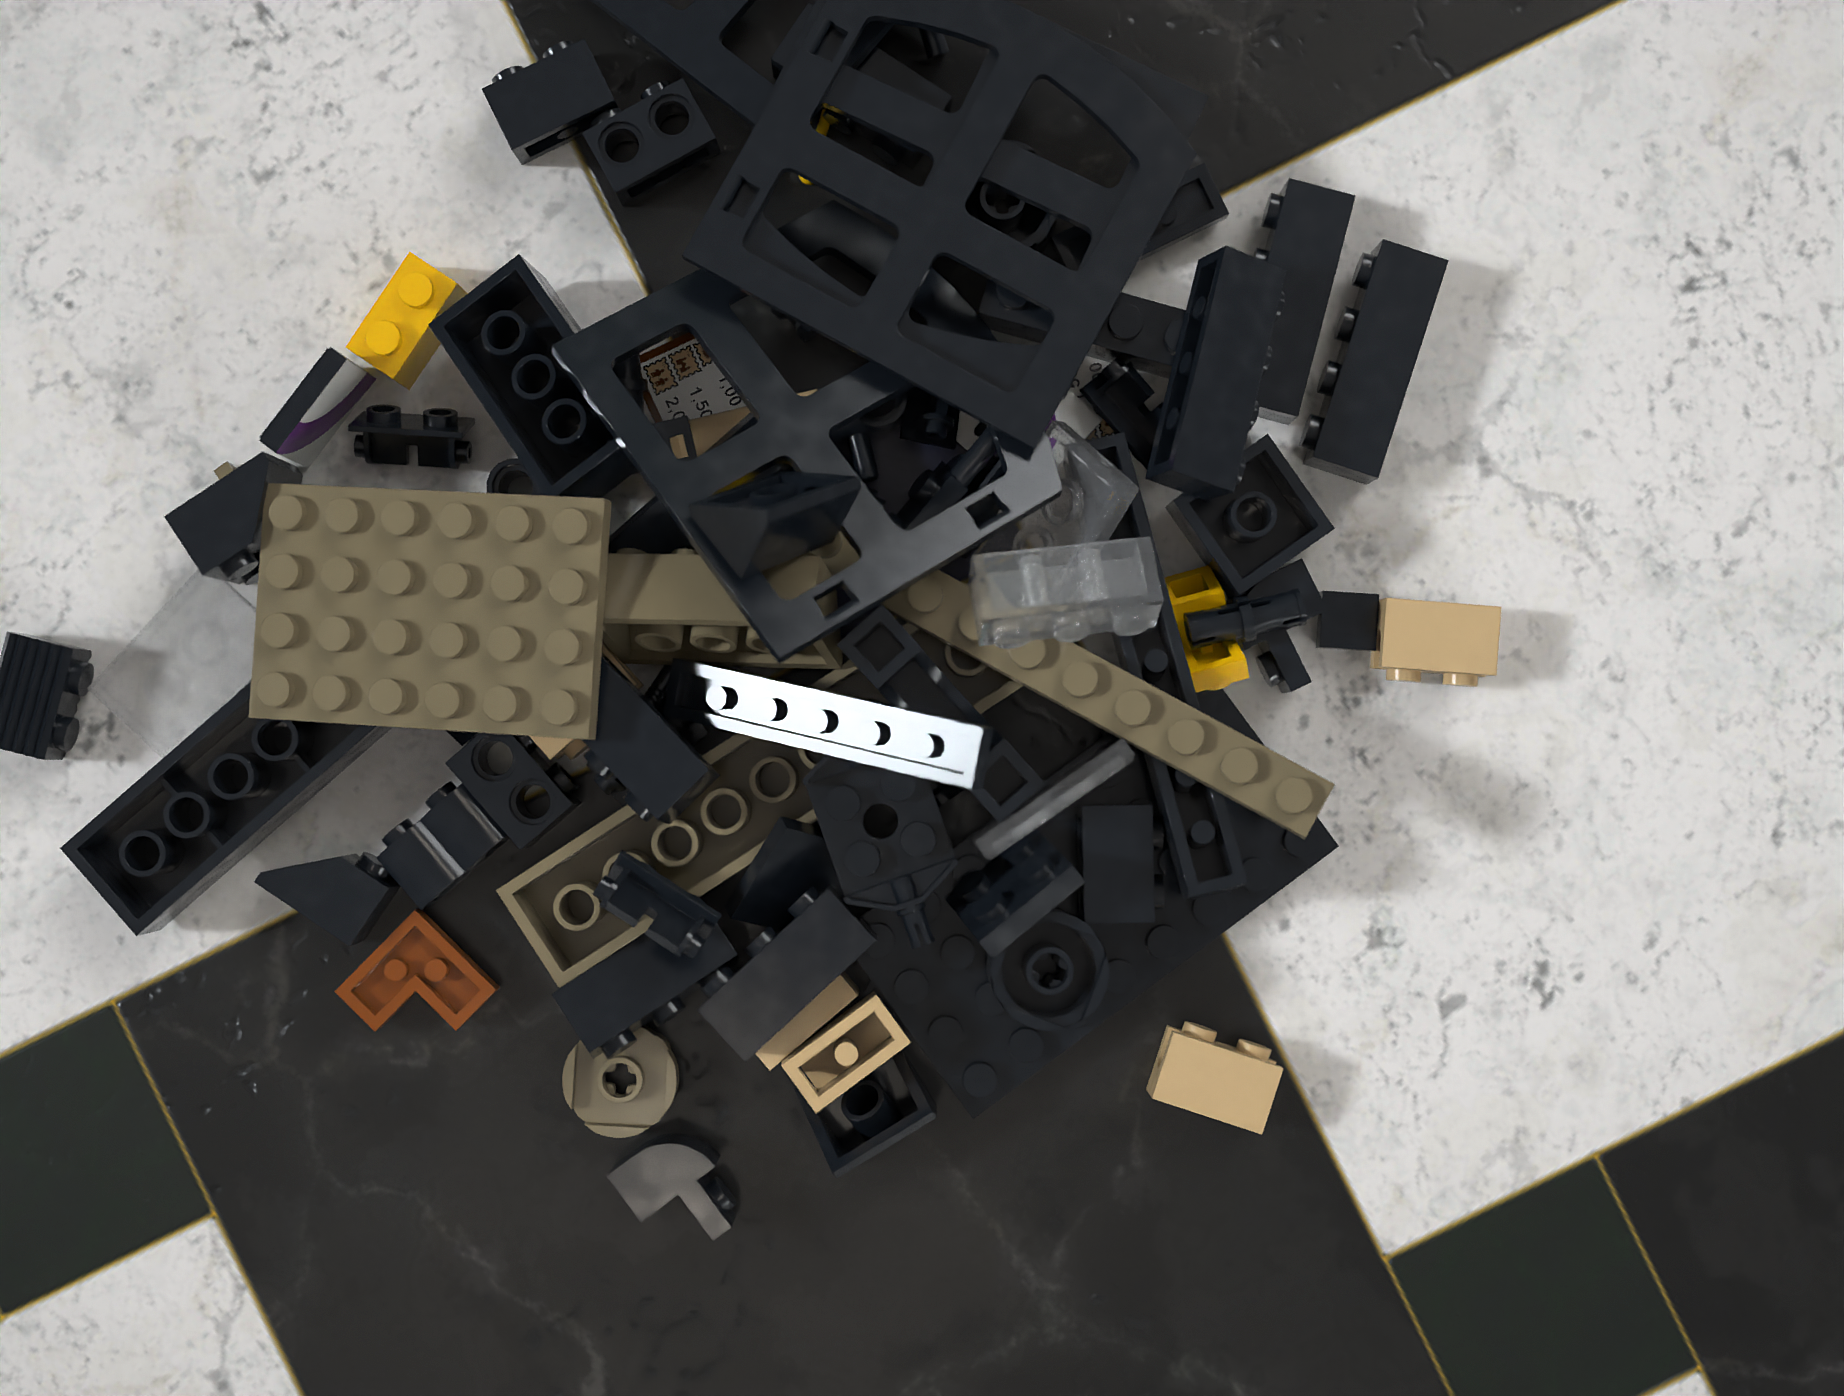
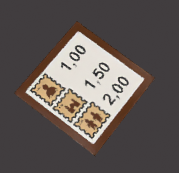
(685, 381)

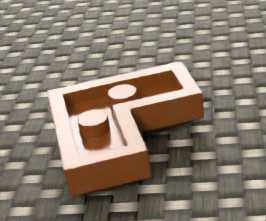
(418, 960)

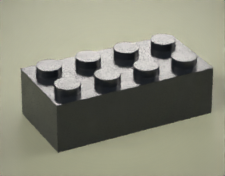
(504, 351)

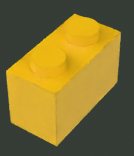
(396, 328)

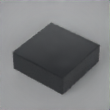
(1348, 621)

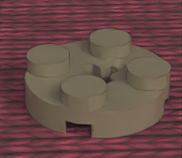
(644, 1101)

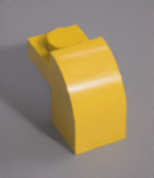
(1212, 665)

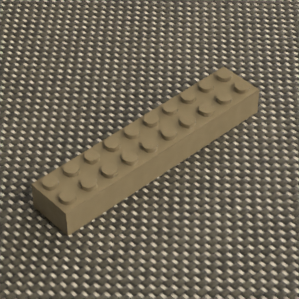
(709, 838)

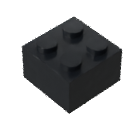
(1255, 526)

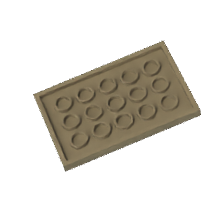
(431, 609)

